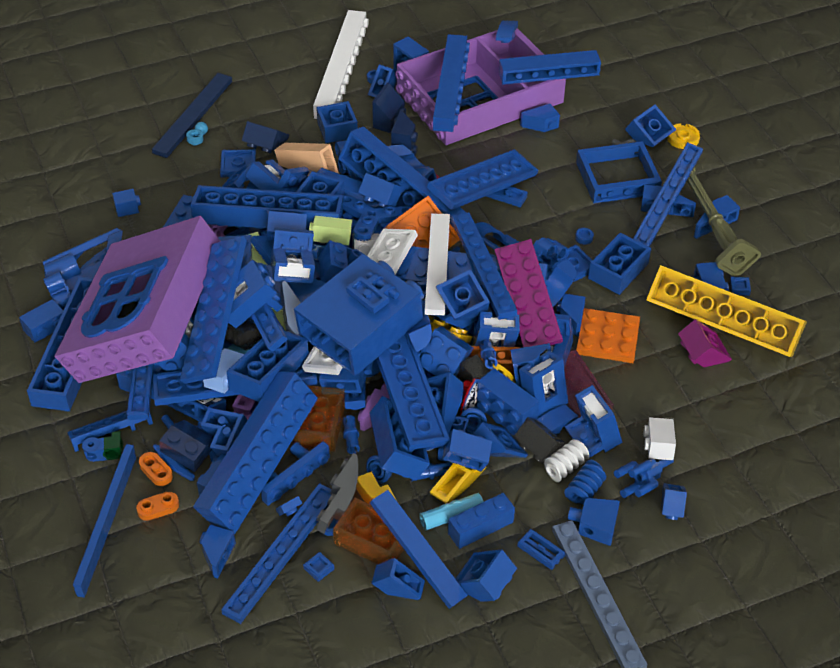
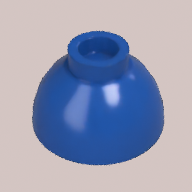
(475, 418)
(373, 465)

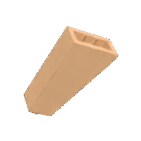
(306, 155)

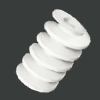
(566, 459)

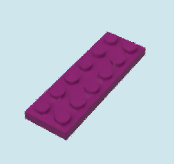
(529, 293)

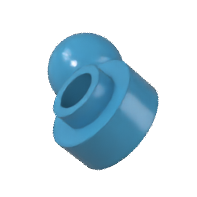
(195, 136)

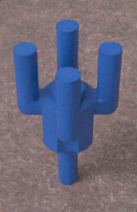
(644, 475)

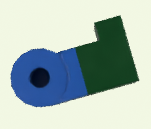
(103, 448)

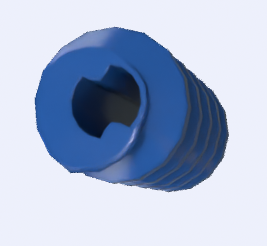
(585, 482)

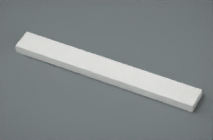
(437, 263)

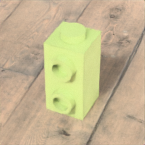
(331, 229)

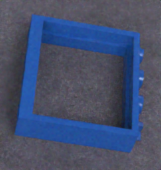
(618, 190)

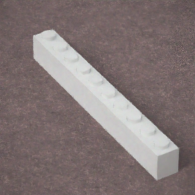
(342, 60)

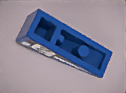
(198, 408)

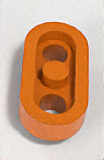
(156, 470)
(158, 506)

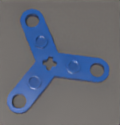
(369, 217)

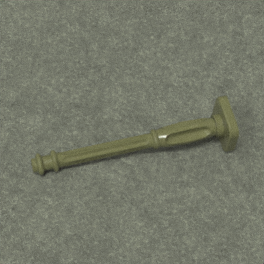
(737, 253)

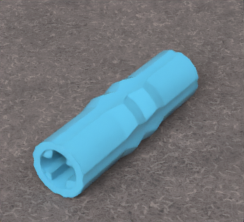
(441, 514)

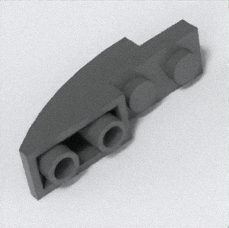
(341, 493)

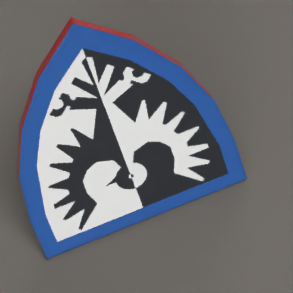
(469, 394)

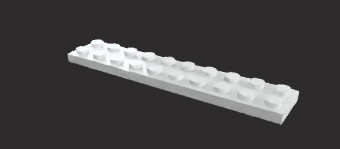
(389, 247)

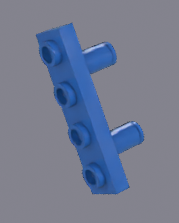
(302, 468)

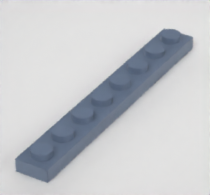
(598, 596)

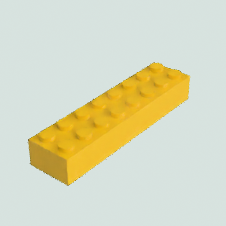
(726, 311)

